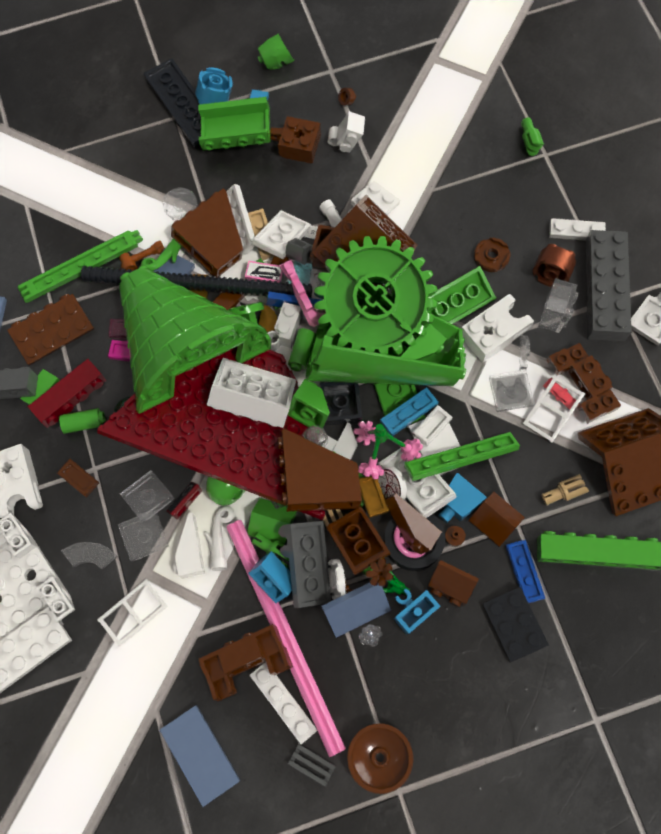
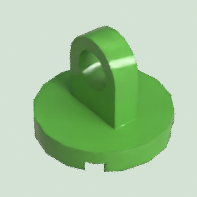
(248, 311)

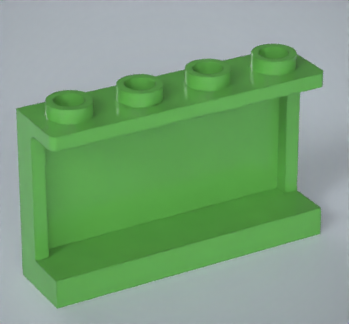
(234, 123)

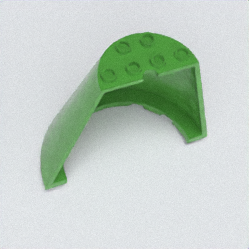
(348, 365)

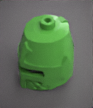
(273, 52)

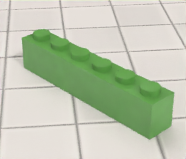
(599, 551)

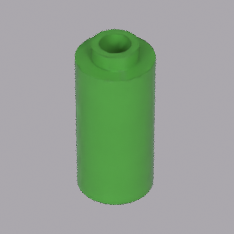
(301, 349)
(81, 420)

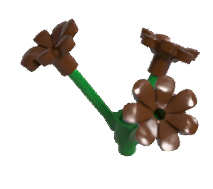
(380, 574)

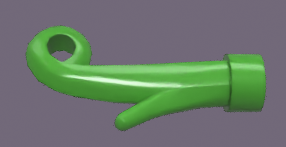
(170, 251)

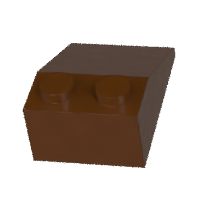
(358, 540)

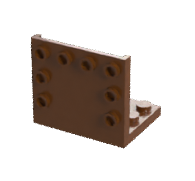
(363, 220)
(630, 458)

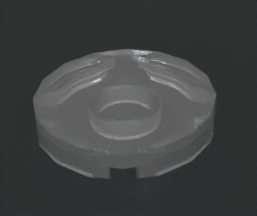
(178, 203)

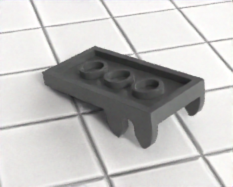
(307, 563)

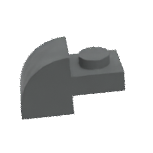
(298, 250)

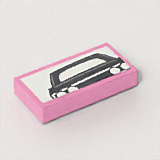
(263, 271)

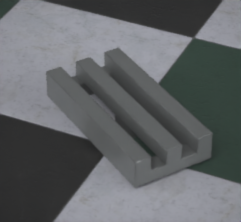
(296, 756)

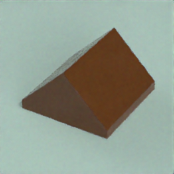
(496, 519)

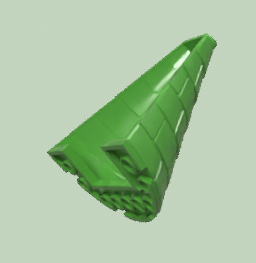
(176, 331)

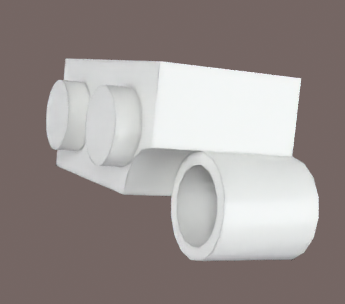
(347, 133)
(286, 326)

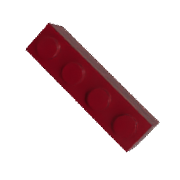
(67, 393)

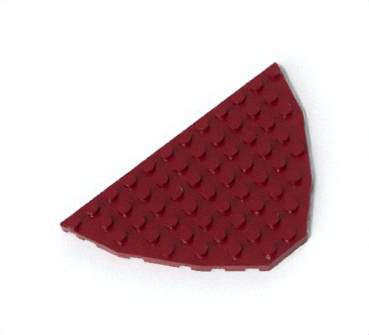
(207, 438)

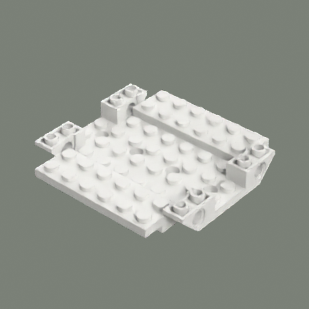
(28, 609)

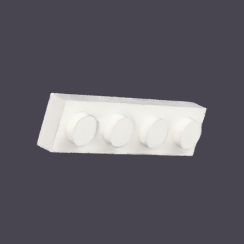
(241, 217)
(284, 703)

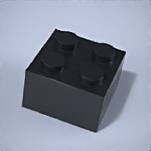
(342, 402)

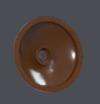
(384, 775)

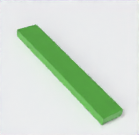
(461, 456)

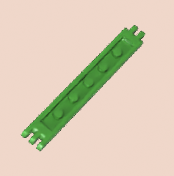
(72, 268)

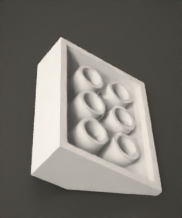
(252, 392)

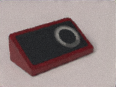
(184, 500)

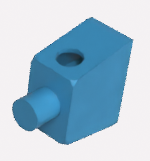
(467, 500)

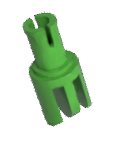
(531, 137)
(269, 546)

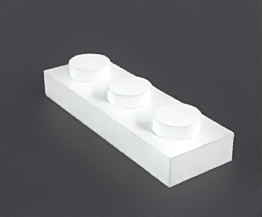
(573, 228)

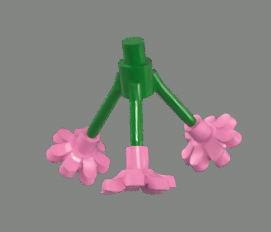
(379, 435)

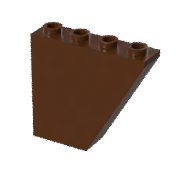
(210, 234)
(316, 476)

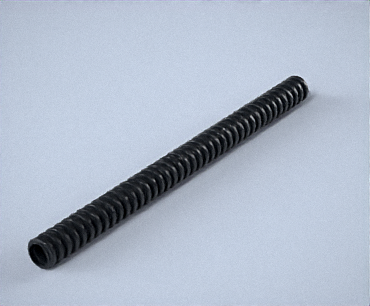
(198, 282)

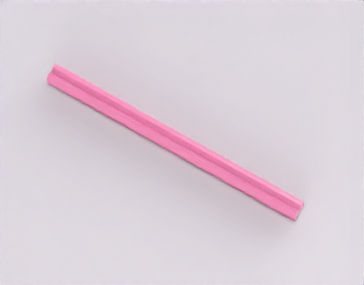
(300, 670)

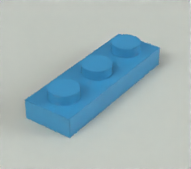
(409, 411)

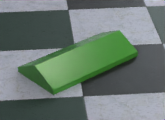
(462, 296)

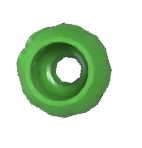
(222, 493)

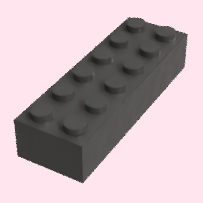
(608, 286)

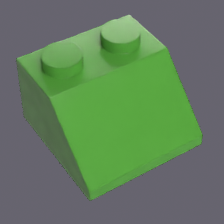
(309, 405)

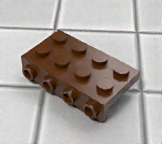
(50, 329)

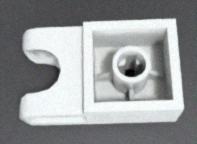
(499, 329)
(17, 480)

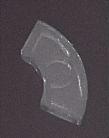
(89, 553)

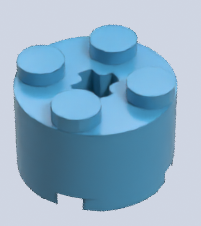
(213, 86)

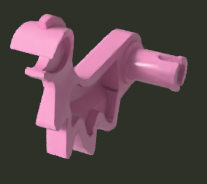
(310, 314)

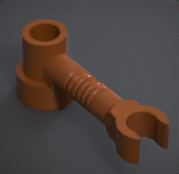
(128, 261)

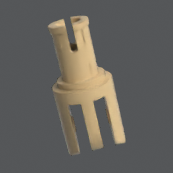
(566, 490)

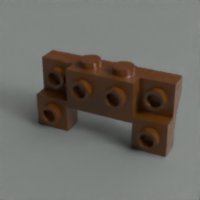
(589, 379)
(241, 656)

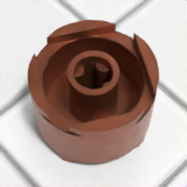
(554, 263)

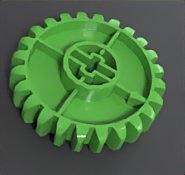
(361, 269)

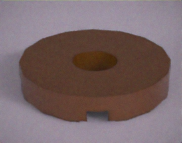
(492, 264)

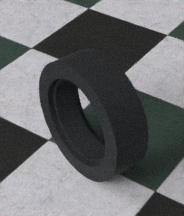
(414, 564)

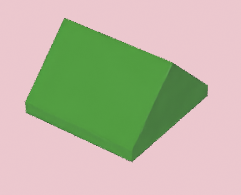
(268, 520)

